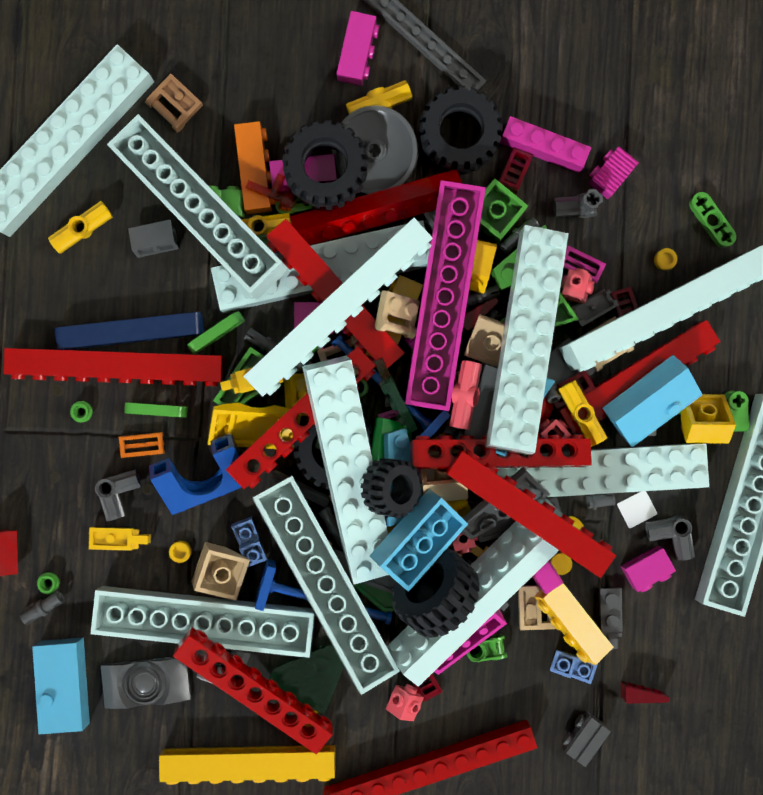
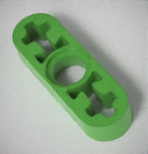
(709, 203)
(216, 332)
(157, 410)

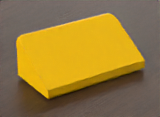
(295, 390)

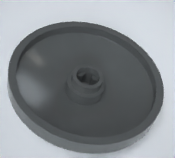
(388, 144)

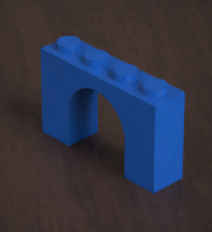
(183, 494)

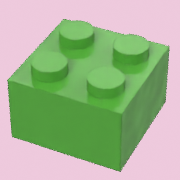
(500, 211)

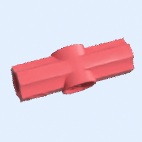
(465, 395)

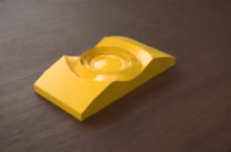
(246, 423)

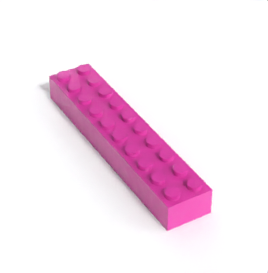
(445, 295)

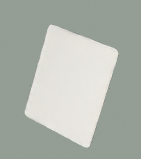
(637, 509)

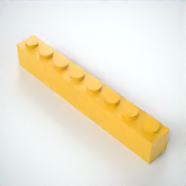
(246, 763)

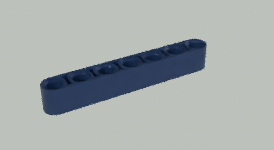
(129, 331)

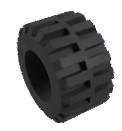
(404, 492)

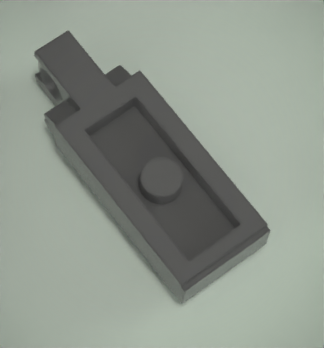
(611, 614)

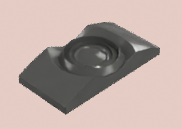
(145, 683)

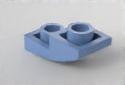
(249, 541)
(571, 666)

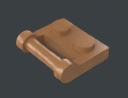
(179, 97)

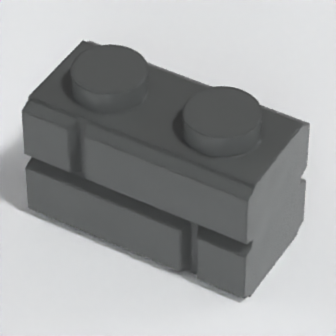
(585, 738)

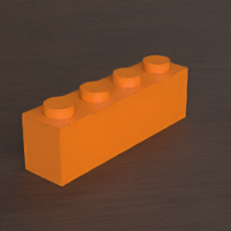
(253, 165)

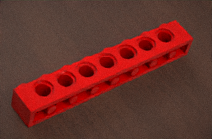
(579, 453)
(239, 468)
(240, 689)

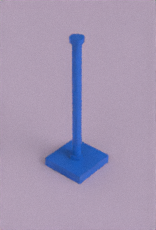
(428, 425)
(268, 585)

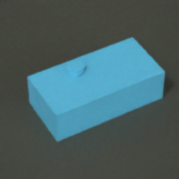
(652, 400)
(418, 540)
(61, 685)

